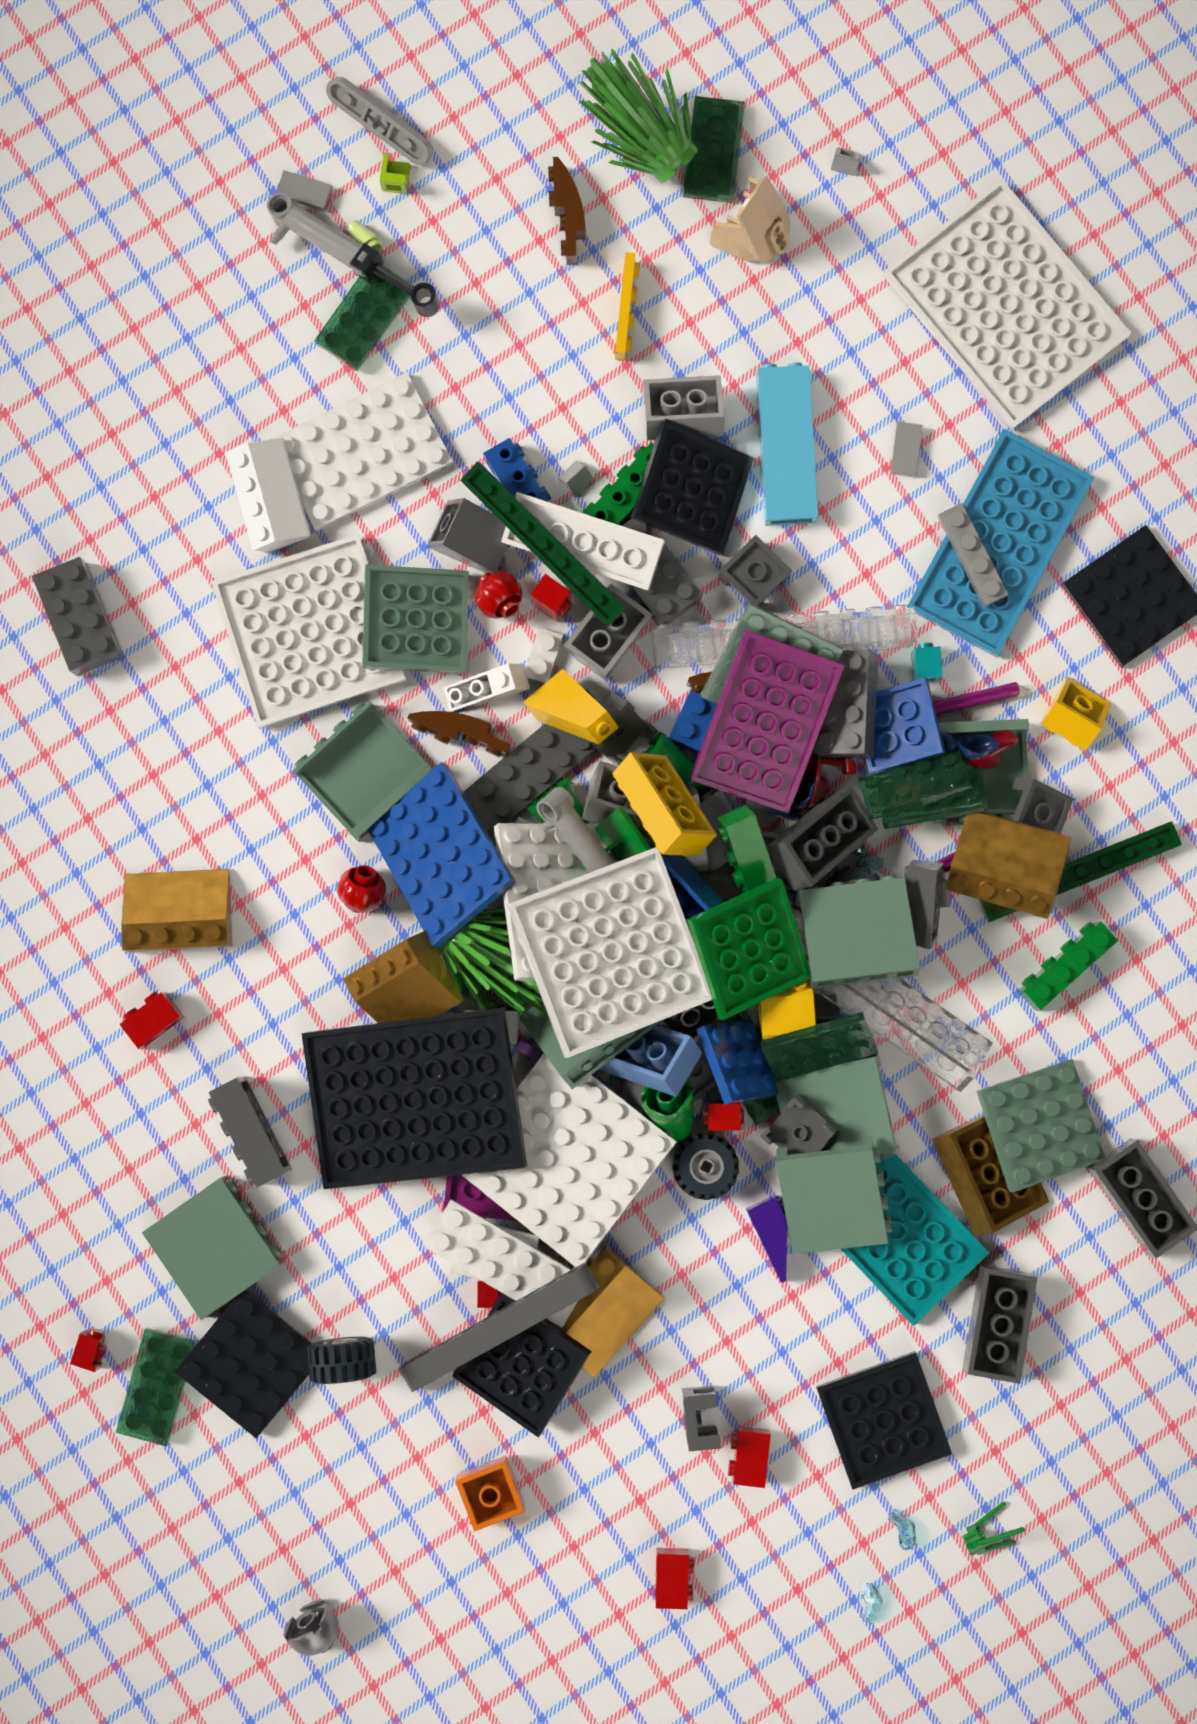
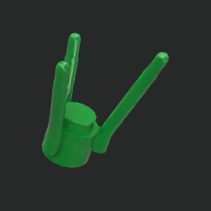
(977, 1542)

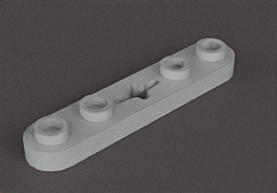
(366, 109)

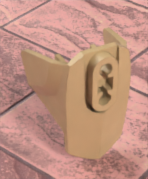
(758, 225)

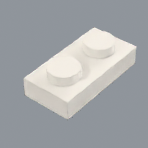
(543, 655)

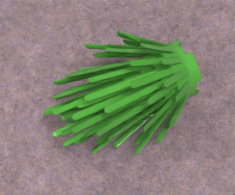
(643, 132)
(485, 951)

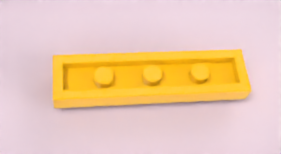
(628, 296)

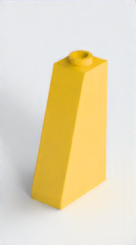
(571, 709)

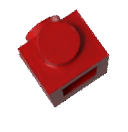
(89, 1349)

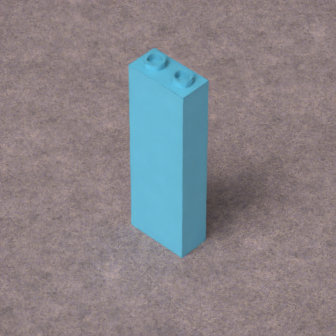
(787, 444)

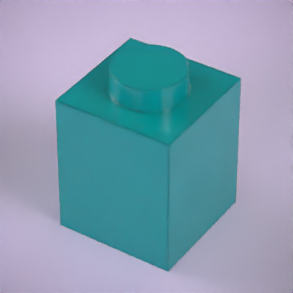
(926, 662)

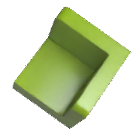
(394, 175)

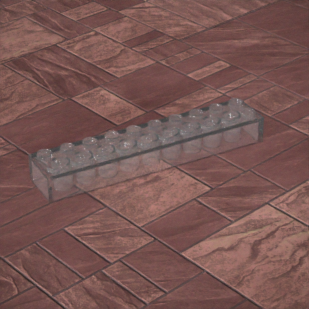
(850, 630)
(911, 1023)

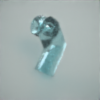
(906, 1528)

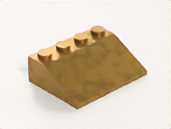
(1008, 863)
(176, 910)
(405, 983)
(979, 1179)
(612, 1311)

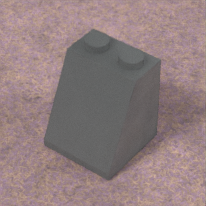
(470, 536)
(713, 807)

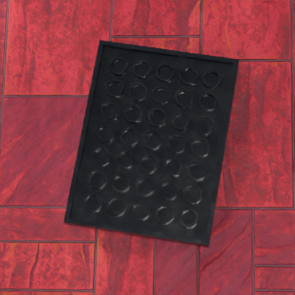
(414, 1099)

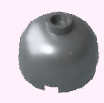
(313, 1630)

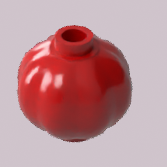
(498, 595)
(361, 889)

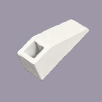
(487, 687)

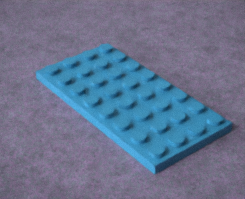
(1020, 515)

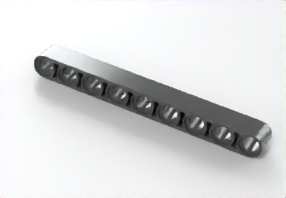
(499, 1327)

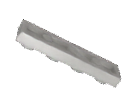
(972, 555)

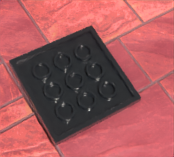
(692, 487)
(1132, 596)
(248, 1363)
(527, 1372)
(883, 1420)

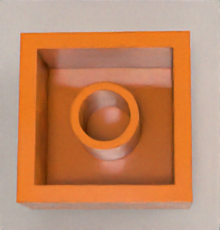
(490, 1493)

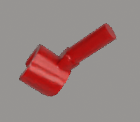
(848, 765)

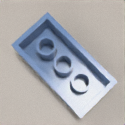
(657, 1060)

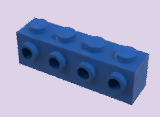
(512, 472)

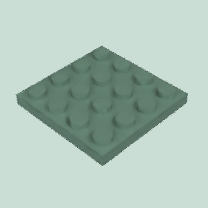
(415, 619)
(771, 626)
(1040, 1125)

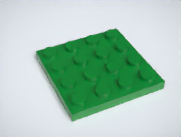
(749, 948)

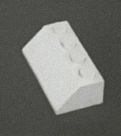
(268, 494)

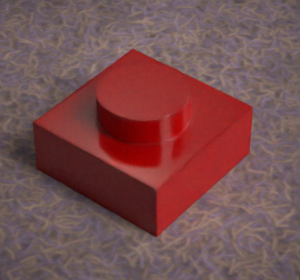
(486, 1295)

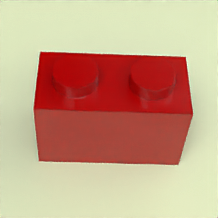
(551, 598)
(151, 1019)
(724, 1117)
(750, 1456)
(672, 1578)

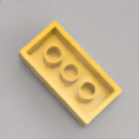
(664, 804)

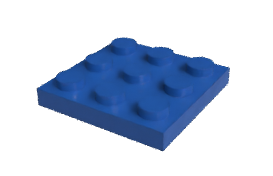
(905, 727)
(737, 1061)

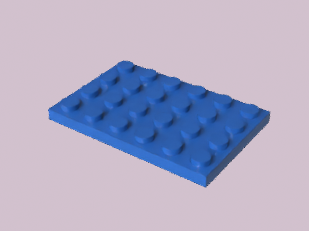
(440, 855)

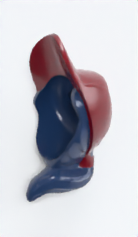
(981, 750)
(810, 791)

